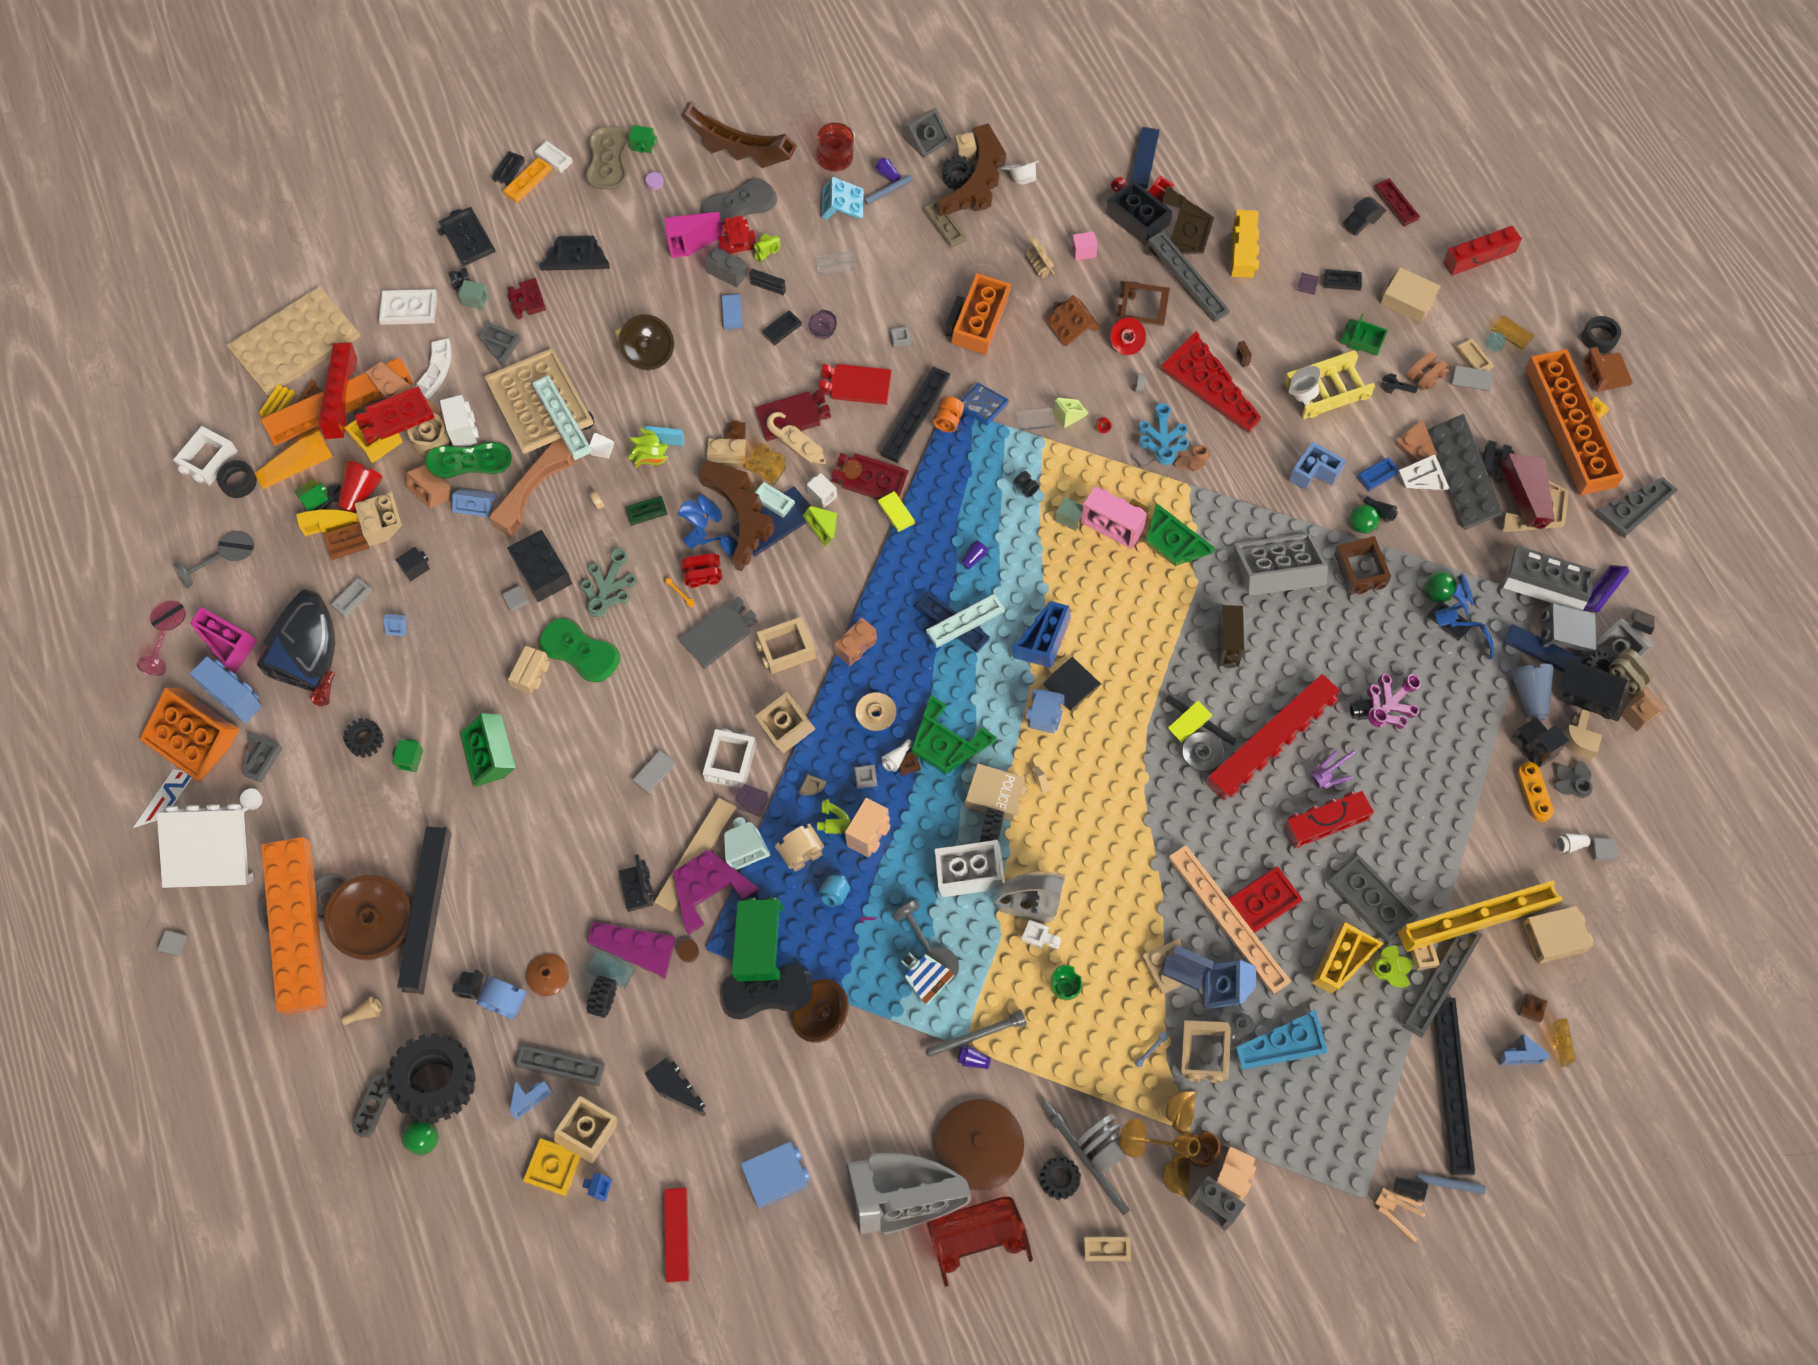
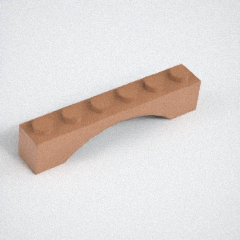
(509, 514)

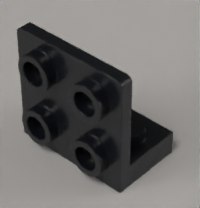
(637, 886)

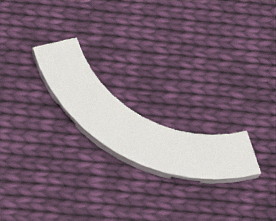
(438, 367)

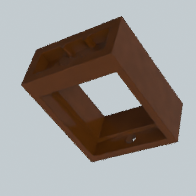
(1162, 307)
(1357, 548)

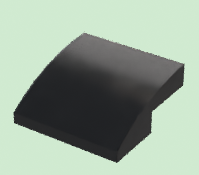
(1073, 682)

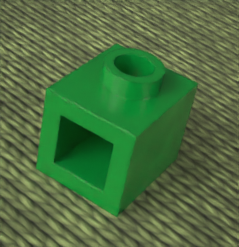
(642, 139)
(311, 494)
(407, 755)

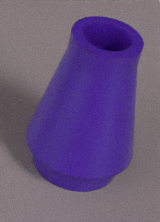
(886, 169)
(974, 554)
(973, 1058)

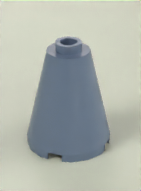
(1534, 688)

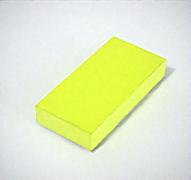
(896, 511)
(1190, 722)

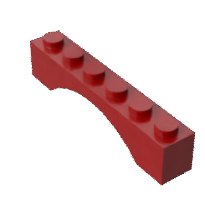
(333, 414)

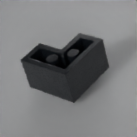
(1538, 742)

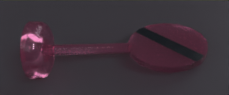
(163, 618)

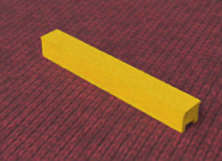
(1479, 916)

